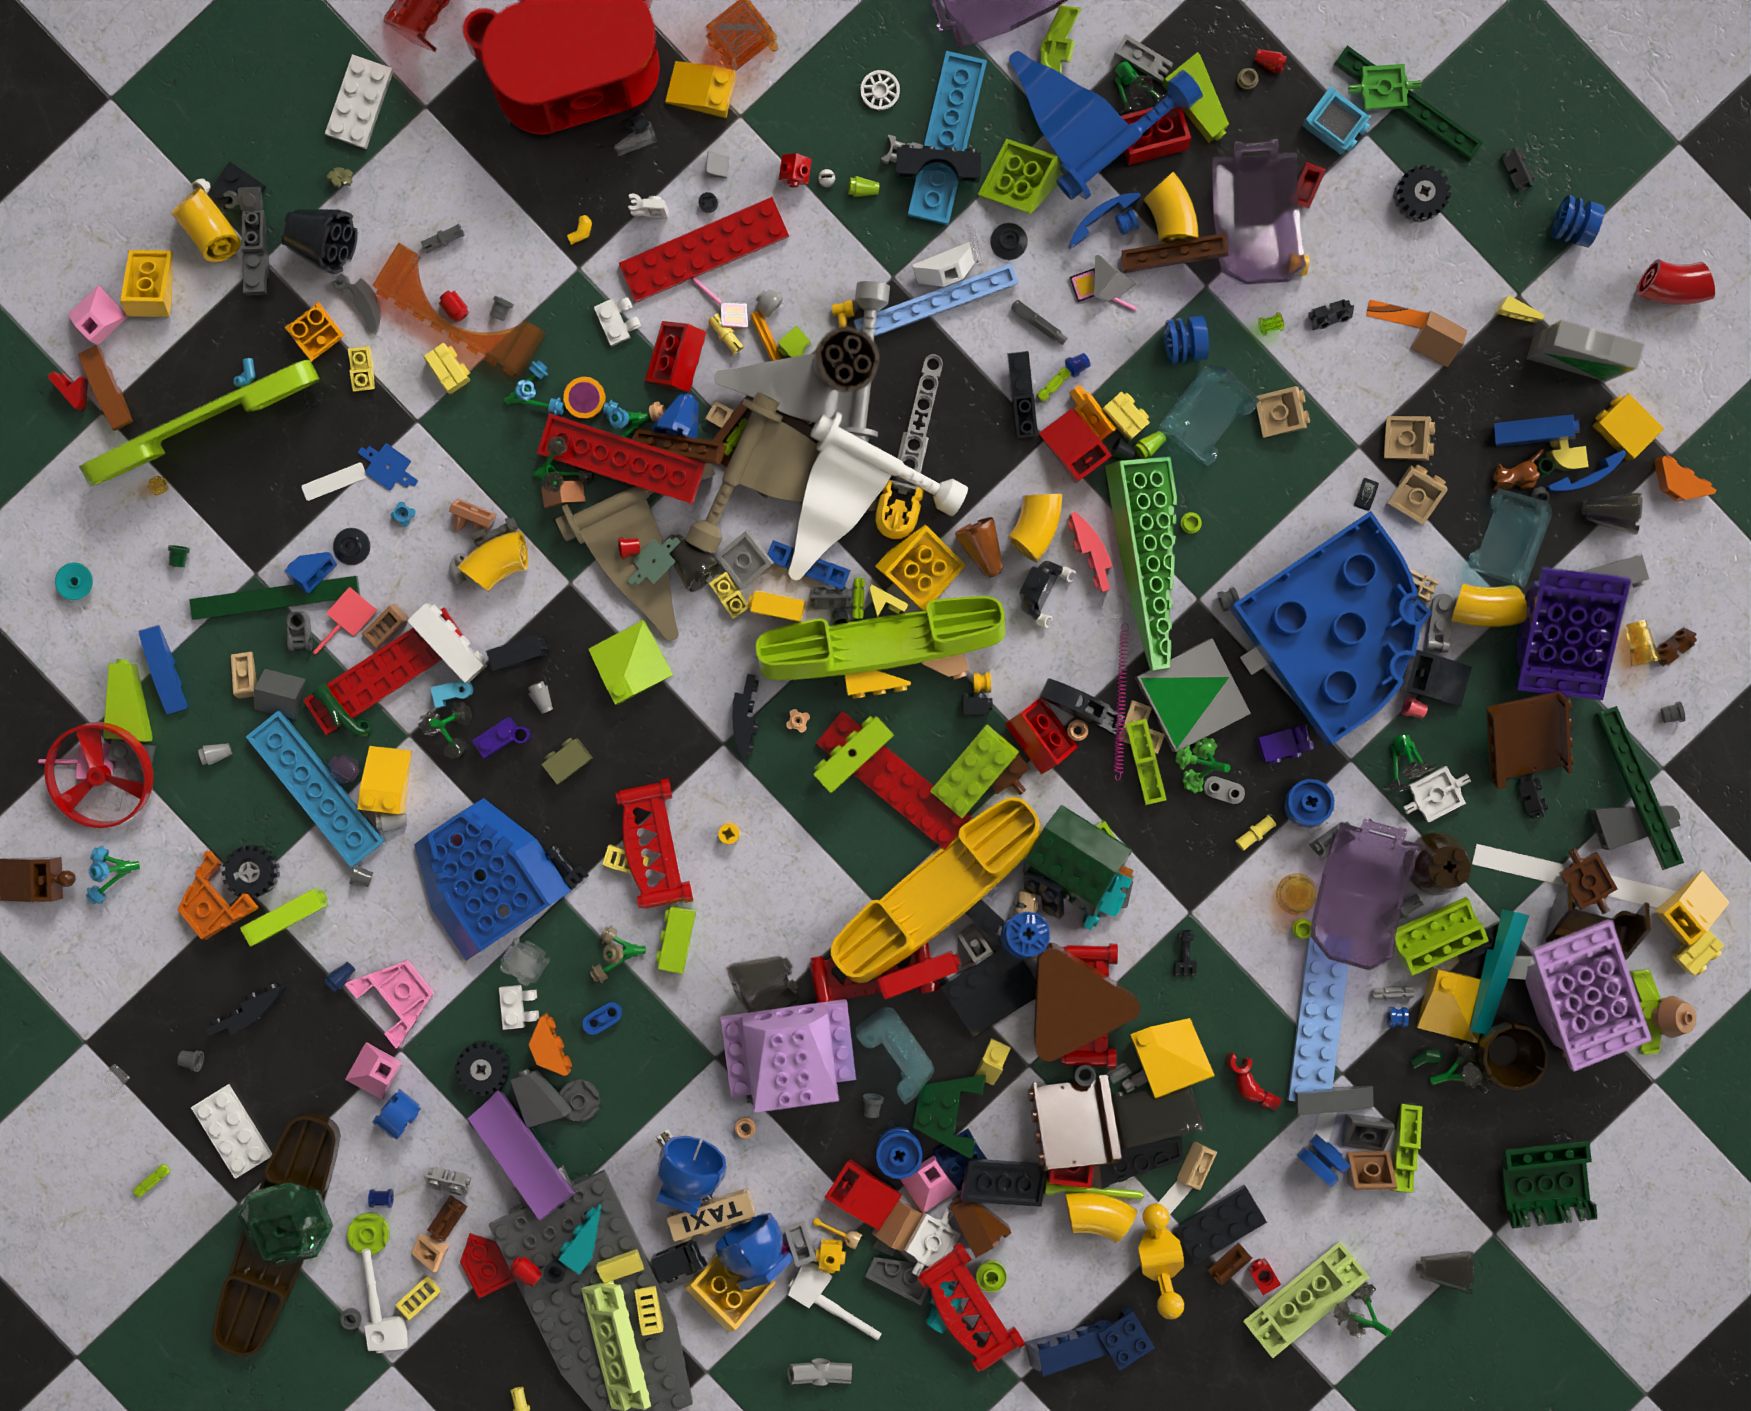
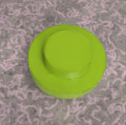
(1191, 523)
(1301, 928)

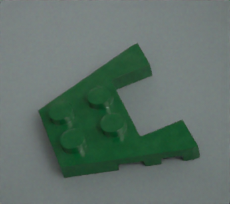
(939, 1109)

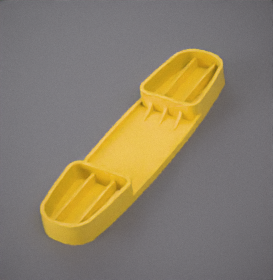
(937, 891)

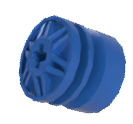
(1578, 221)
(1191, 339)
(1017, 944)

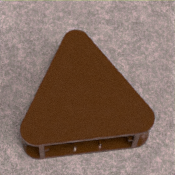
(1075, 1003)

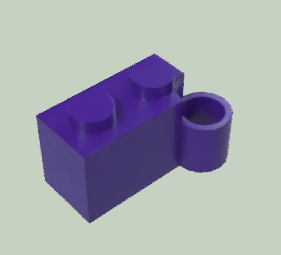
(499, 737)

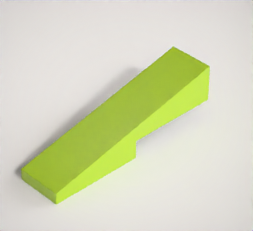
(1146, 761)

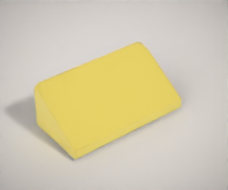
(620, 1266)

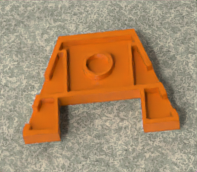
(206, 908)

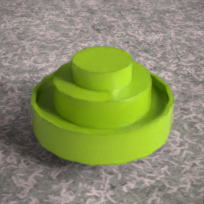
(991, 1276)

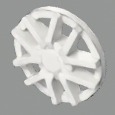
(880, 90)

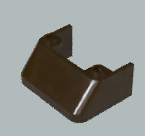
(1565, 920)

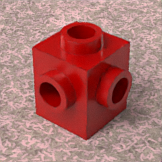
(794, 170)

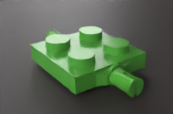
(1384, 87)

